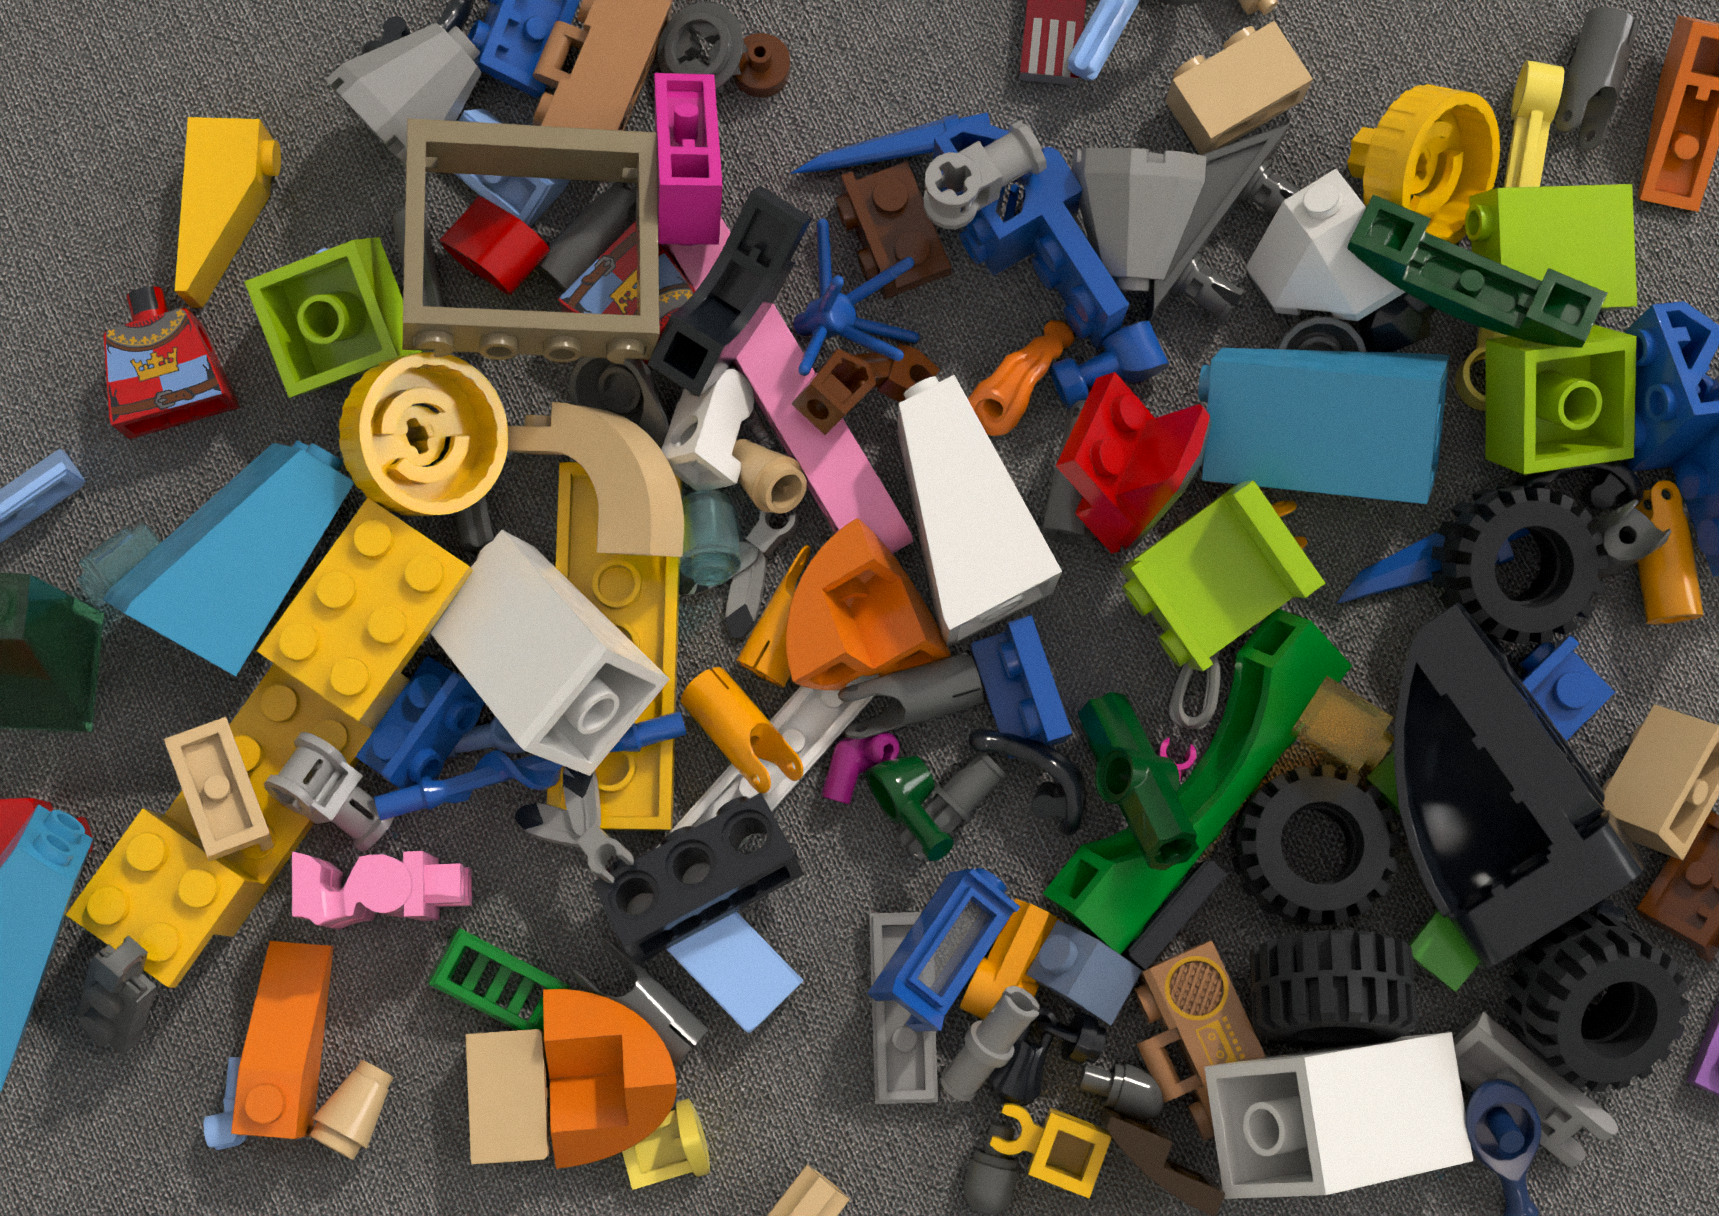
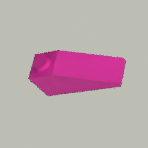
(687, 159)

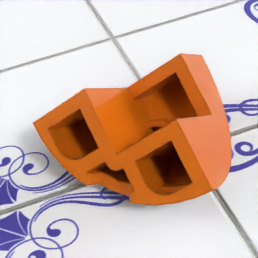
(857, 615)
(605, 1075)

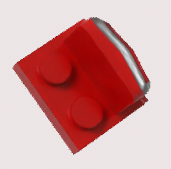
(1130, 461)

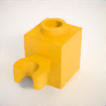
(1063, 1149)

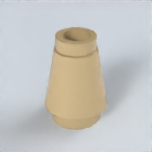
(769, 477)
(352, 1111)

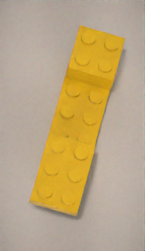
(330, 676)

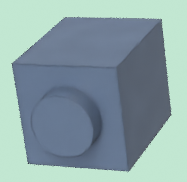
(1084, 972)

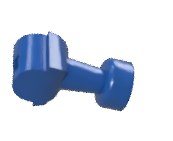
(1129, 352)

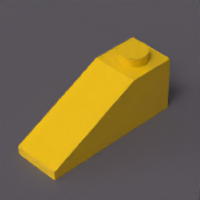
(222, 196)

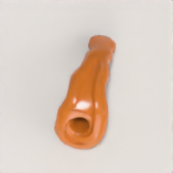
(1007, 392)

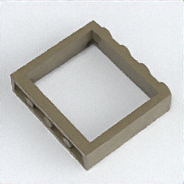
(533, 153)

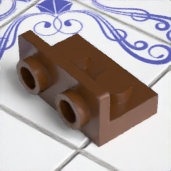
(892, 226)
(1687, 894)

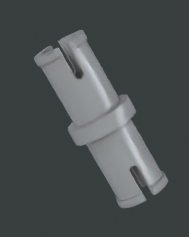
(989, 1043)

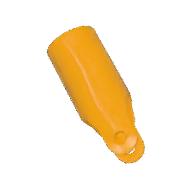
(1670, 573)
(766, 646)
(739, 728)

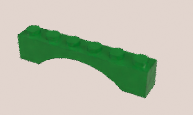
(1276, 675)

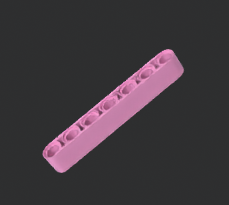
(832, 463)

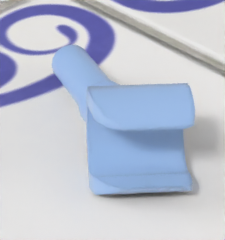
(218, 1126)

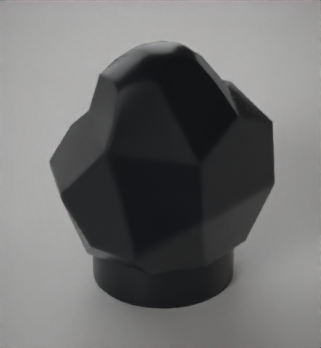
(1396, 324)

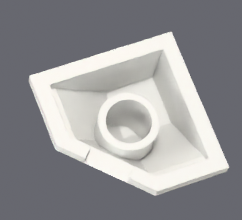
(1307, 259)

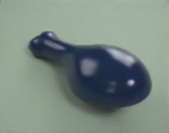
(1505, 1138)

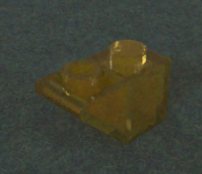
(1344, 728)

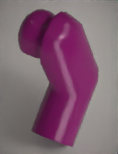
(853, 758)

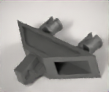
(1230, 176)

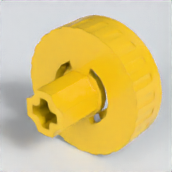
(1432, 144)
(391, 440)

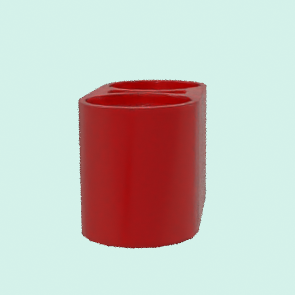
(494, 245)

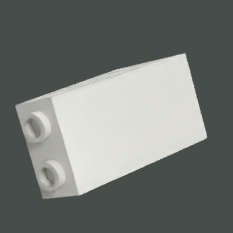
(970, 519)
(545, 657)
(1337, 1117)

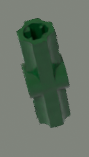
(1138, 781)

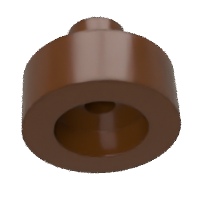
(764, 66)

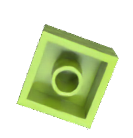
(330, 315)
(1560, 403)

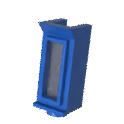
(945, 946)

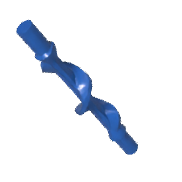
(530, 771)

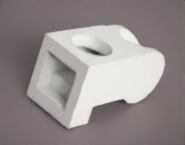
(706, 430)

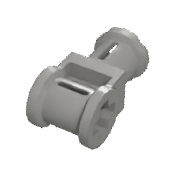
(979, 174)
(325, 789)

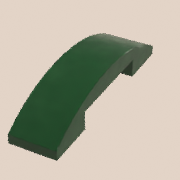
(1470, 285)

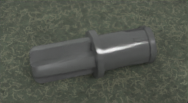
(958, 798)

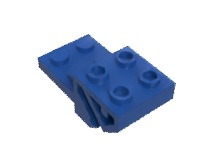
(1043, 228)
(1680, 410)

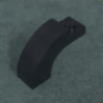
(734, 296)

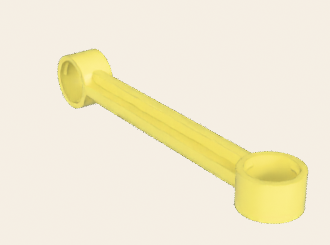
(1533, 109)

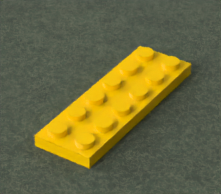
(643, 603)

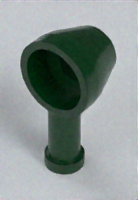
(900, 791)

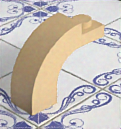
(631, 476)

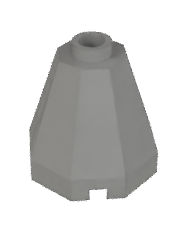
(412, 78)
(1137, 208)

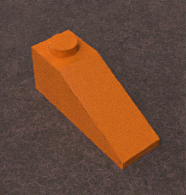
(1684, 118)
(284, 1043)

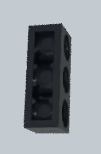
(730, 885)

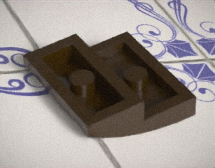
(1149, 1150)

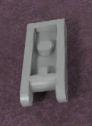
(1491, 1052)

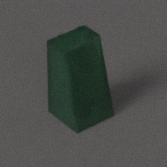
(47, 656)

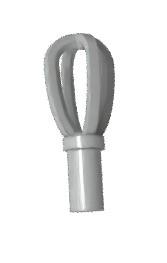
(1210, 701)

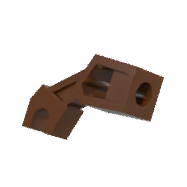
(849, 377)

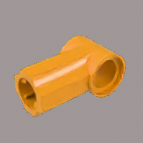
(1009, 959)

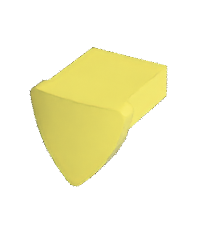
(670, 1150)

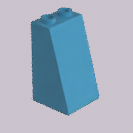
(1326, 421)
(236, 555)
(36, 891)

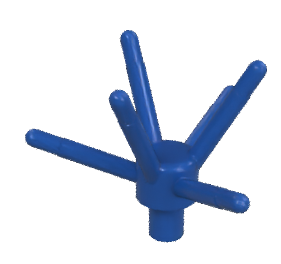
(835, 313)

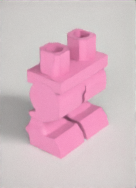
(379, 885)

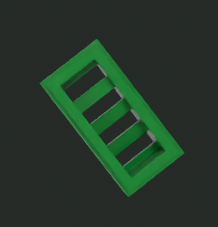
(449, 960)

